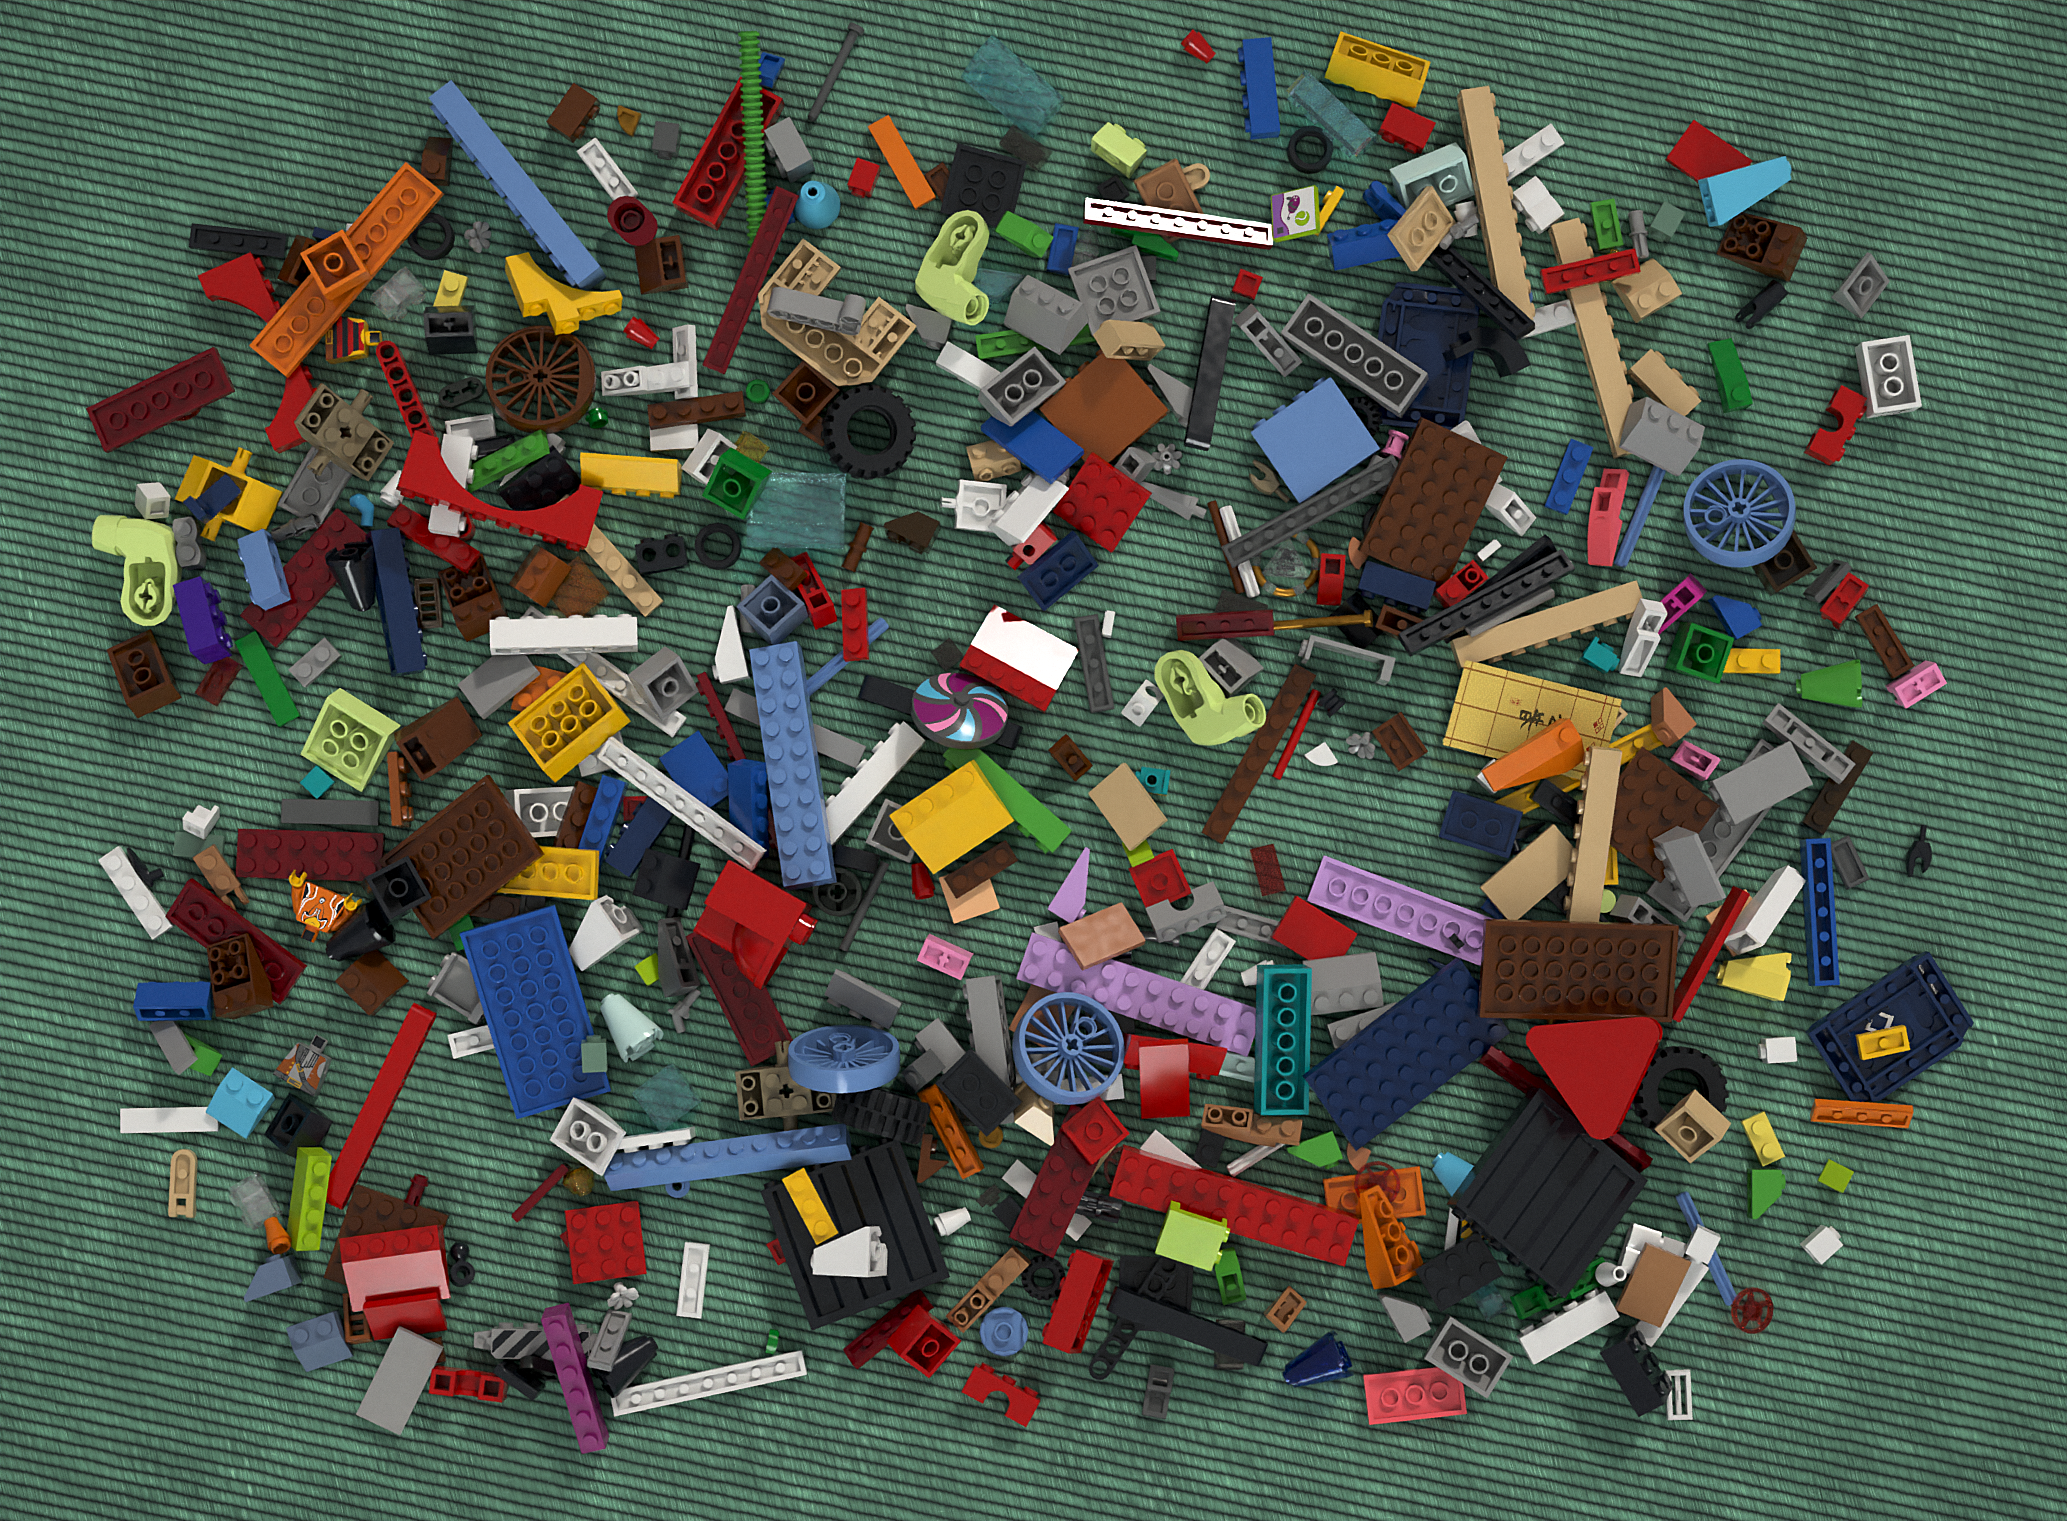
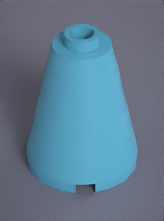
(817, 205)
(1451, 1170)

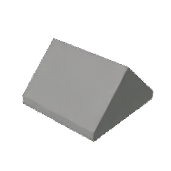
(1861, 286)

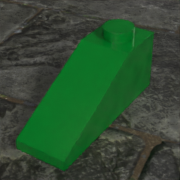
(1729, 376)

